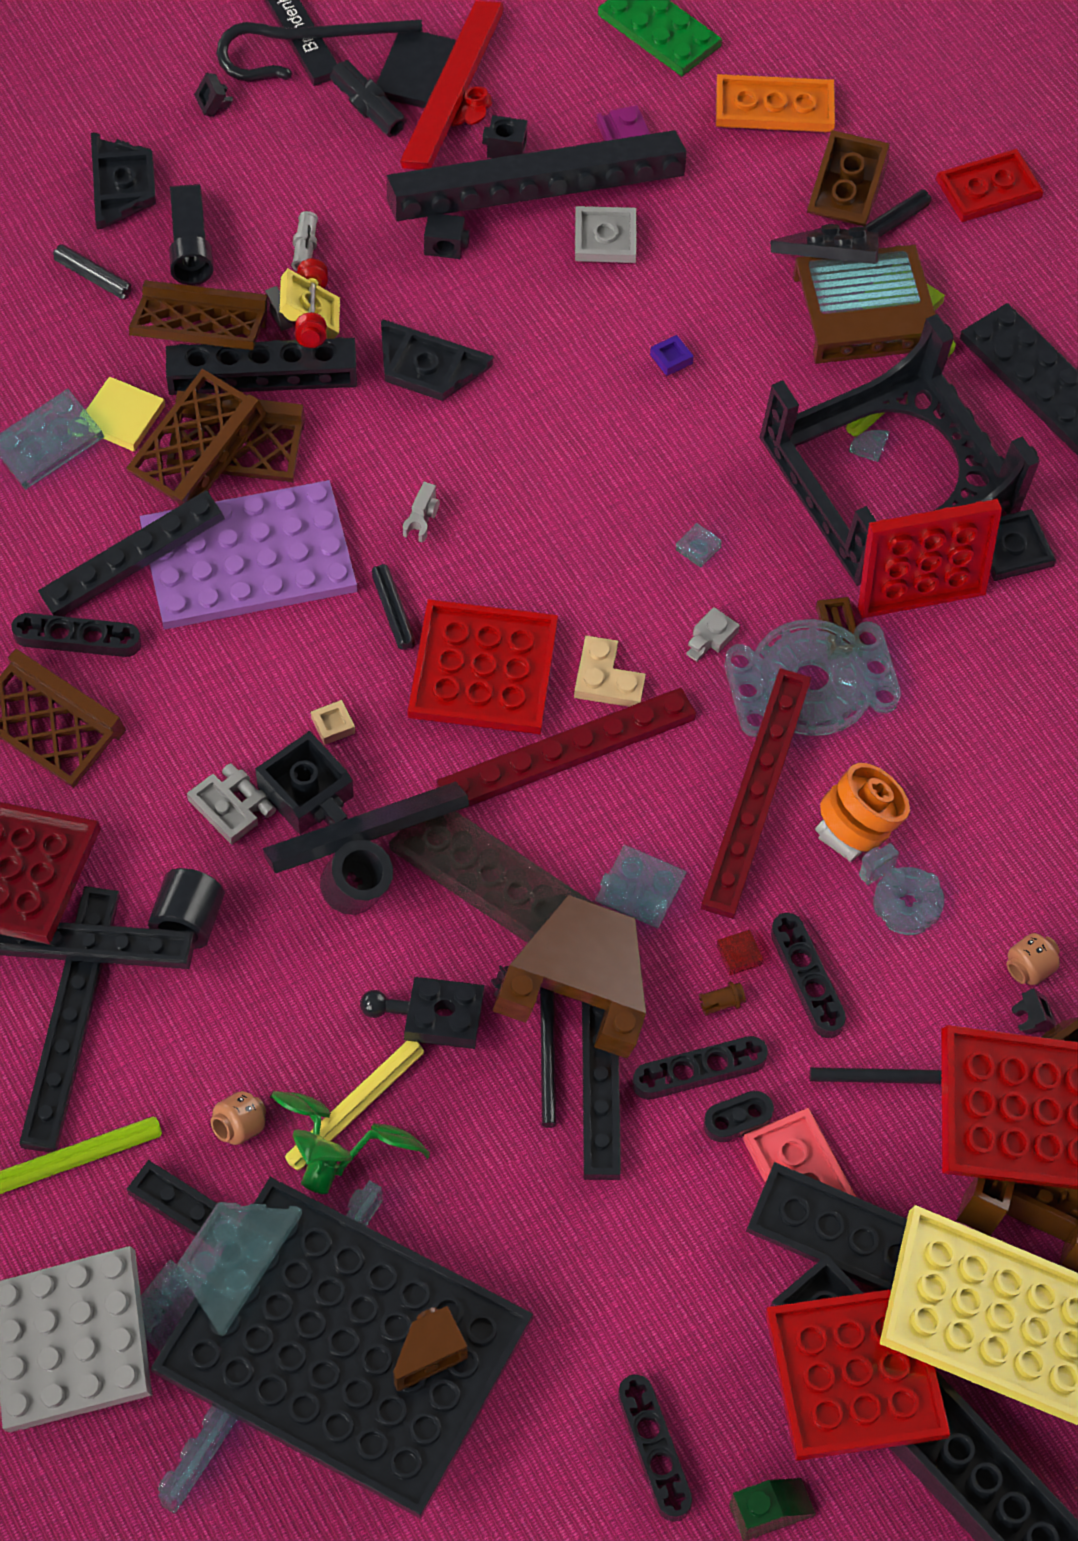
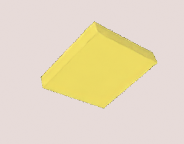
(124, 412)

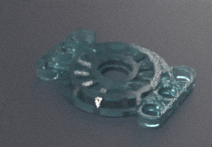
(844, 663)

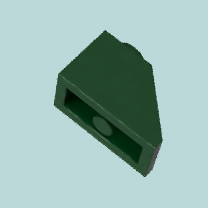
(770, 1506)

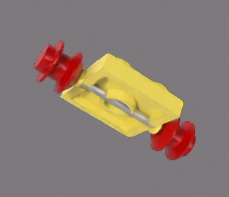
(309, 304)

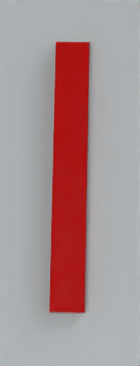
(452, 85)

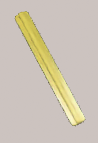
(362, 1096)

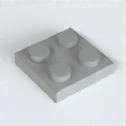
(605, 234)

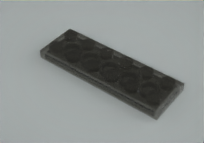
(483, 872)

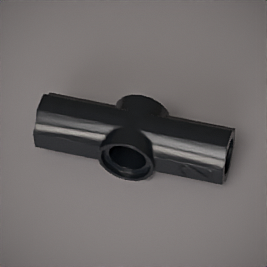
(368, 98)

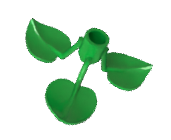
(324, 1154)

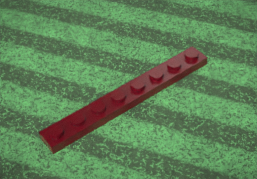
(573, 747)
(756, 794)

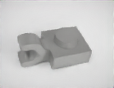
(423, 508)
(711, 632)

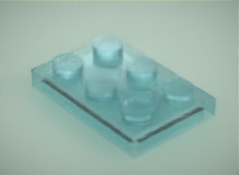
(47, 438)

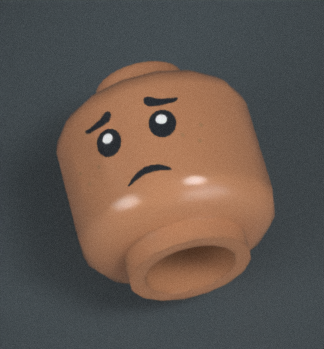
(1033, 959)
(238, 1118)

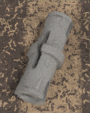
(304, 239)

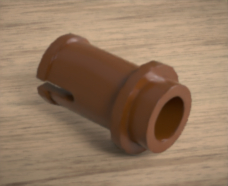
(722, 998)

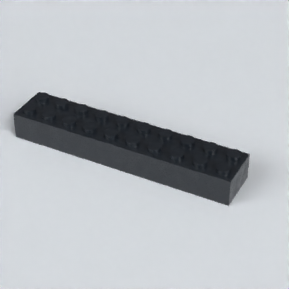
(972, 1469)

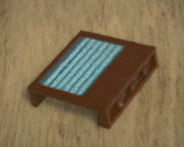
(865, 306)

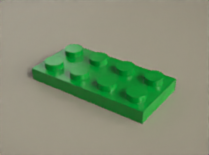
(662, 31)

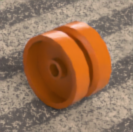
(864, 807)

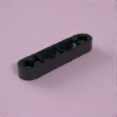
(75, 639)
(810, 974)
(702, 1073)
(657, 1446)

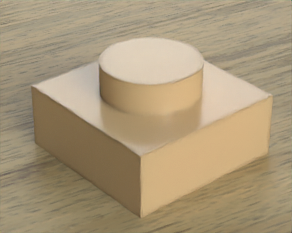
(333, 722)

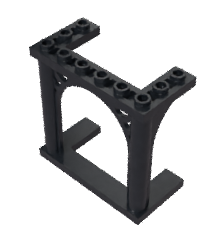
(914, 375)

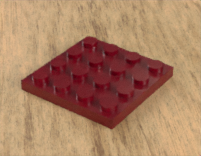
(39, 868)

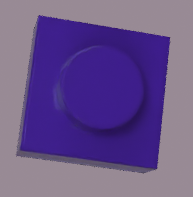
(671, 355)

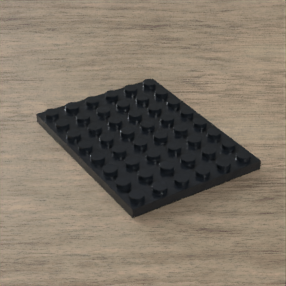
(321, 1347)

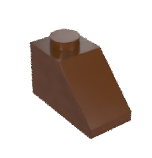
(429, 1347)

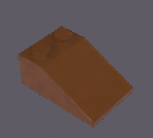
(849, 178)

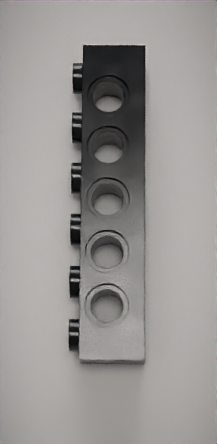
(267, 367)

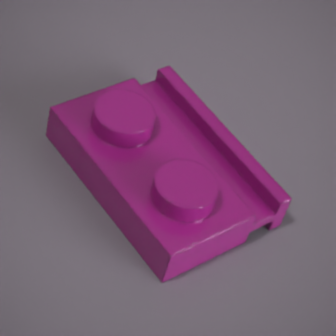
(622, 123)

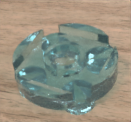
(914, 882)

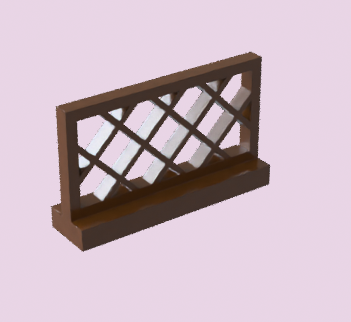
(194, 303)
(278, 416)
(221, 447)
(70, 701)

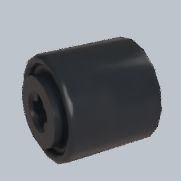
(364, 864)
(187, 903)

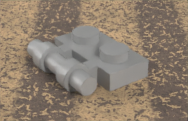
(224, 809)

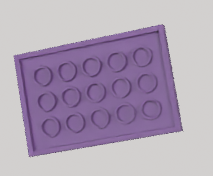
(261, 557)

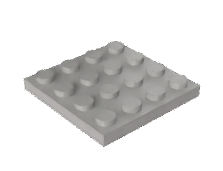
(72, 1340)

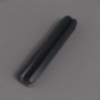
(900, 213)
(92, 271)
(393, 607)

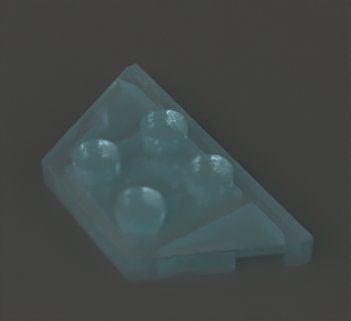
(233, 1256)

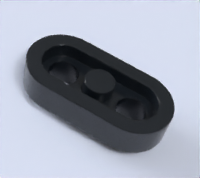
(736, 1116)

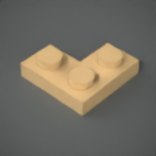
(600, 681)

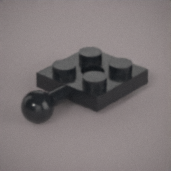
(422, 1020)

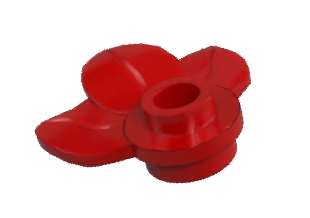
(473, 106)

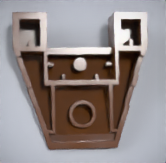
(587, 957)
(1040, 1206)

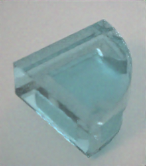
(869, 444)

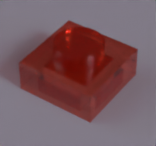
(739, 952)

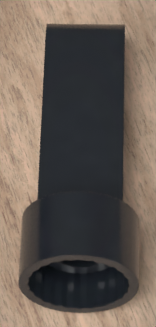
(189, 253)

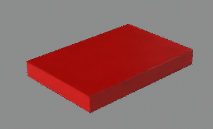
(989, 185)

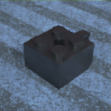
(306, 783)

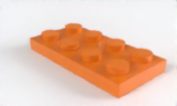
(775, 103)

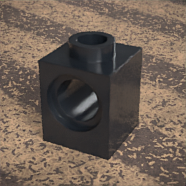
(505, 136)
(445, 236)

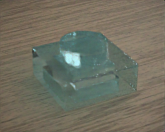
(698, 545)
(877, 862)

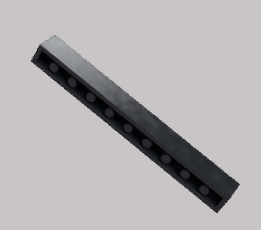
(535, 175)

